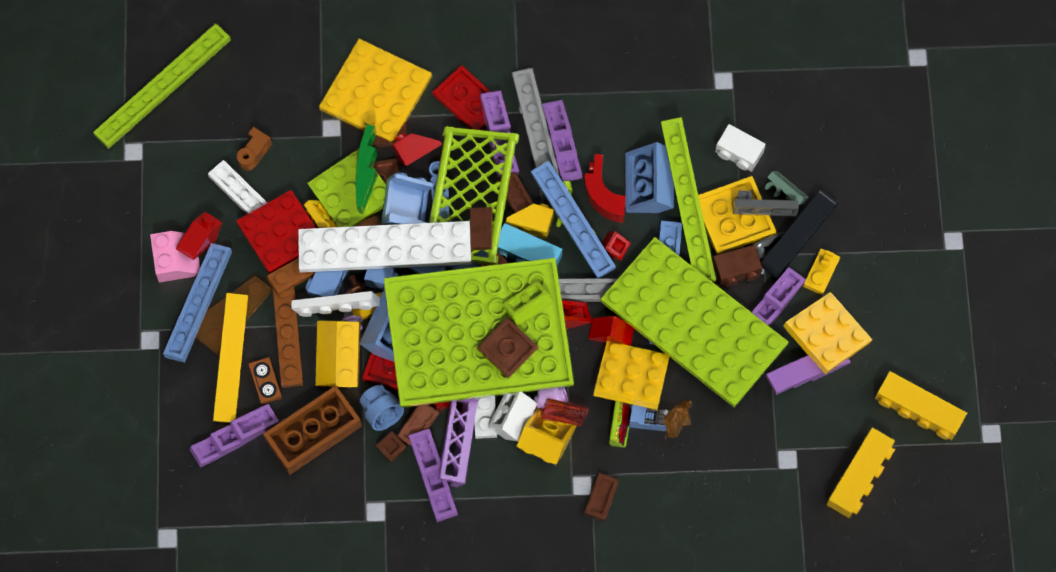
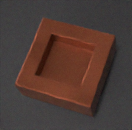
(391, 447)

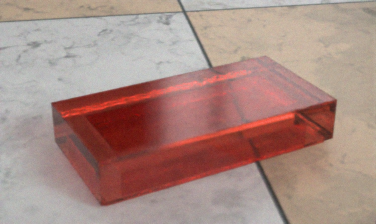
(564, 412)

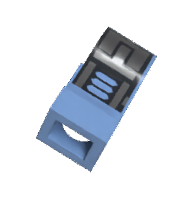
(648, 418)

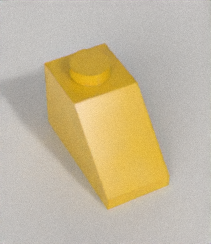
(533, 220)

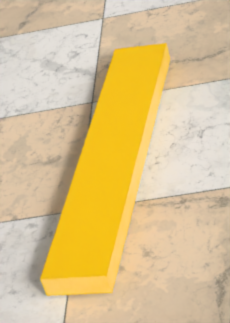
(230, 358)

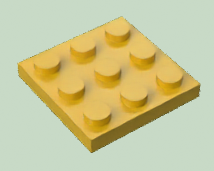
(731, 230)
(827, 333)
(631, 375)

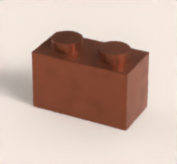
(737, 266)

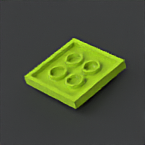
(337, 193)

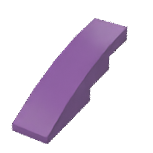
(496, 121)
(562, 140)
(778, 296)
(797, 373)
(234, 436)
(429, 466)

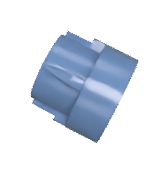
(381, 407)

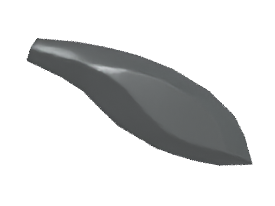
(766, 242)

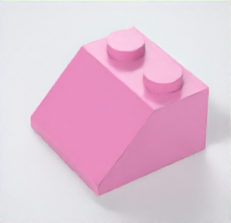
(168, 261)

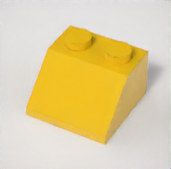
(545, 437)

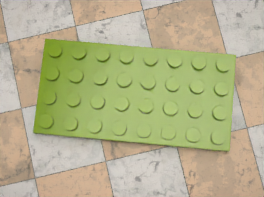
(694, 322)

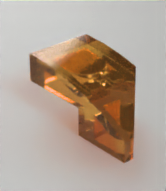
(677, 418)

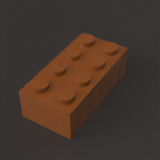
(312, 430)

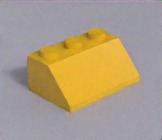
(338, 353)

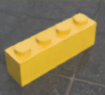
(920, 406)
(860, 473)

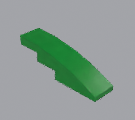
(365, 175)

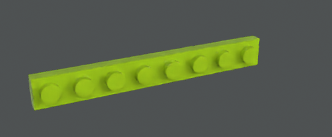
(162, 86)
(688, 197)

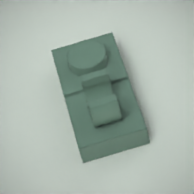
(781, 183)

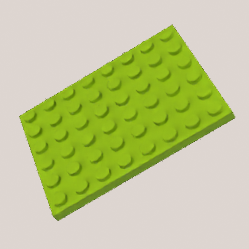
(448, 314)

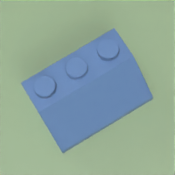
(649, 180)
(377, 334)

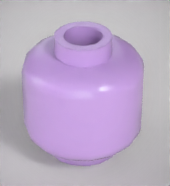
(556, 393)

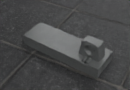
(747, 206)

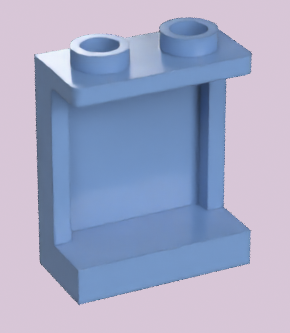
(405, 200)

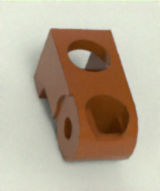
(254, 150)

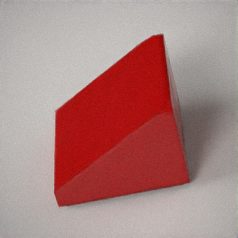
(615, 245)

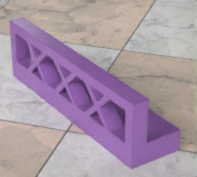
(462, 440)

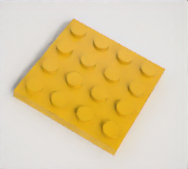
(375, 90)

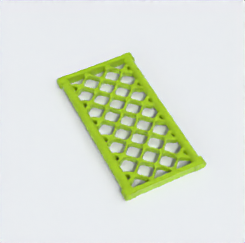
(448, 132)

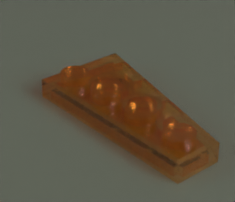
(212, 325)

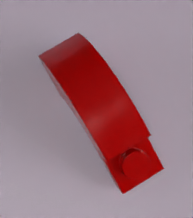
(601, 199)

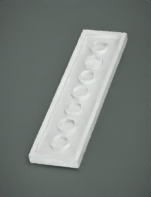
(384, 246)

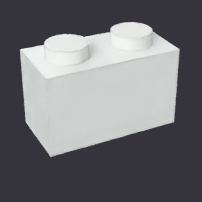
(740, 148)
(512, 415)

